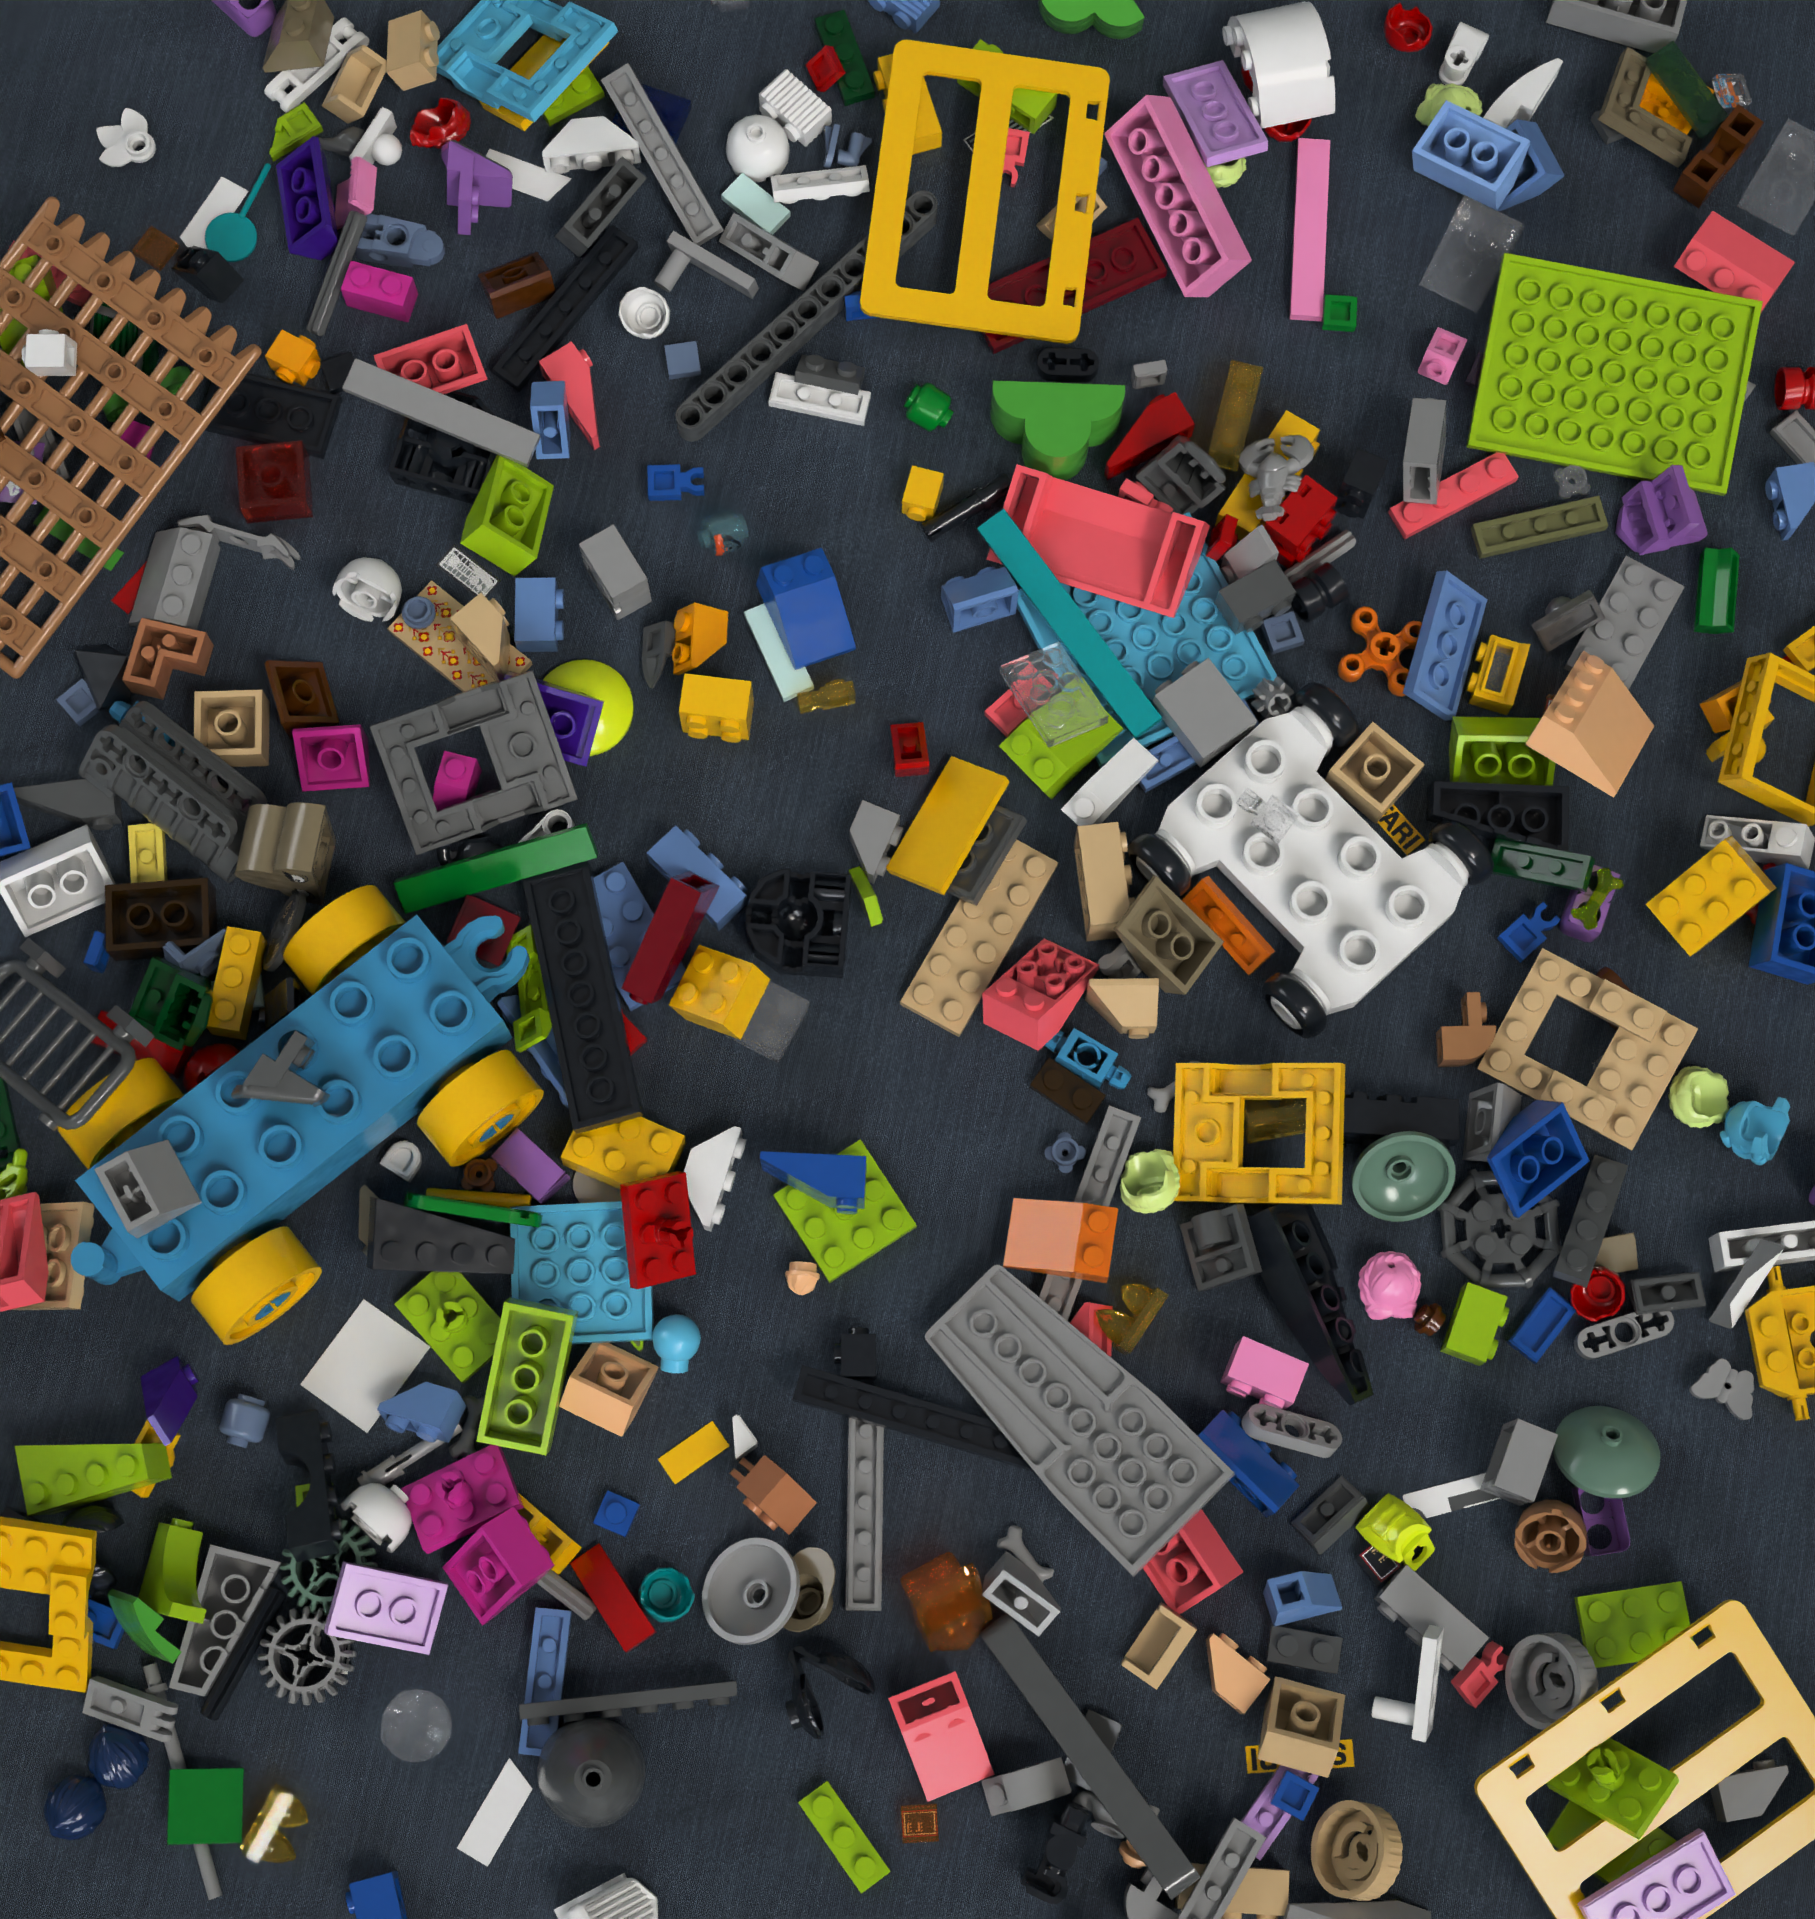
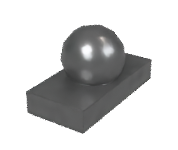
(1567, 619)

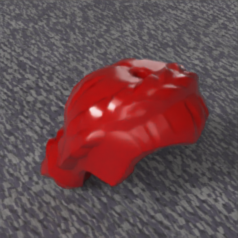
(440, 124)

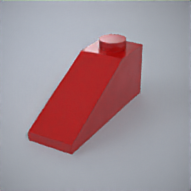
(1151, 433)

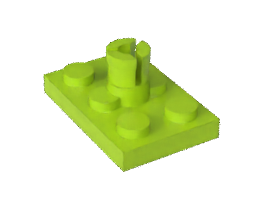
(452, 1321)
(1617, 1786)

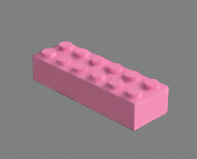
(1177, 196)

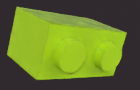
(1475, 1324)

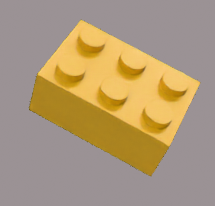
(1711, 895)
(624, 1151)

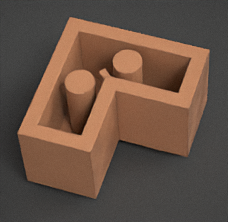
(159, 650)

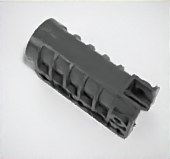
(172, 786)

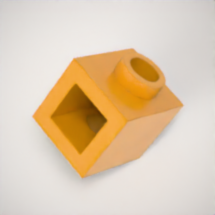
(293, 358)

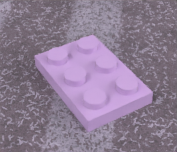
(385, 1608)

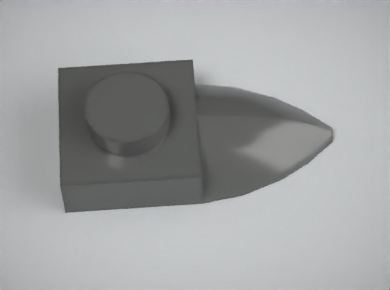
(657, 646)

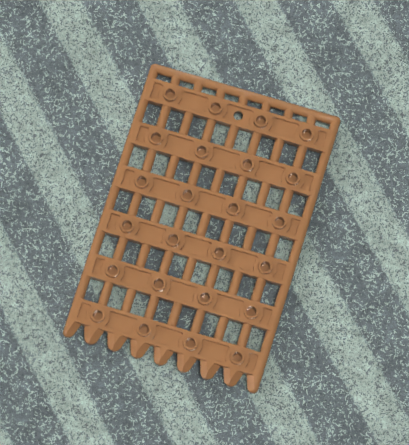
(129, 465)

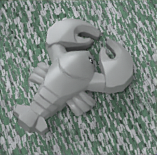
(1274, 472)

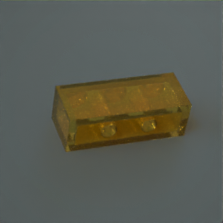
(1235, 414)

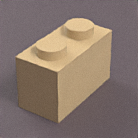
(412, 50)

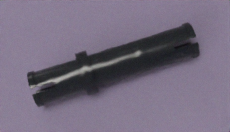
(979, 500)

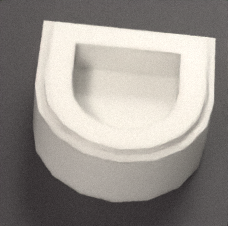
(403, 1160)

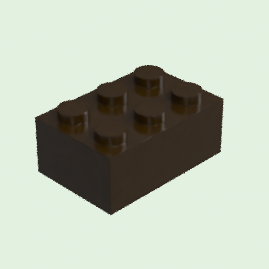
(150, 914)

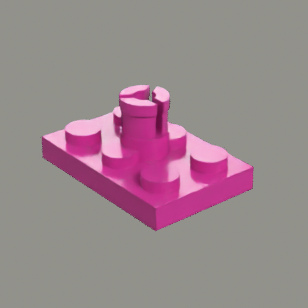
(461, 1497)

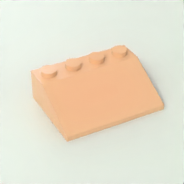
(1593, 726)

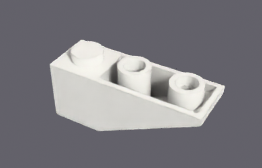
(1762, 839)

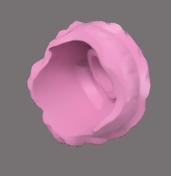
(1389, 1290)

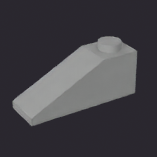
(768, 252)

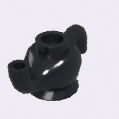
(470, 847)

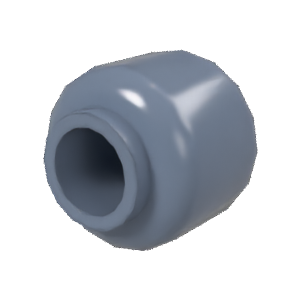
(244, 1420)

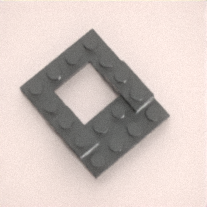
(519, 745)

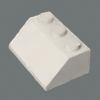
(55, 880)

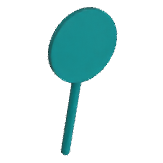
(234, 233)

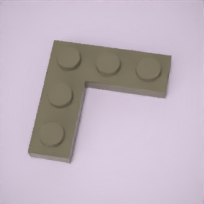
(1624, 114)

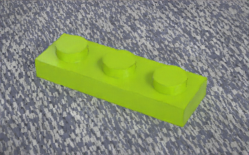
(844, 1837)

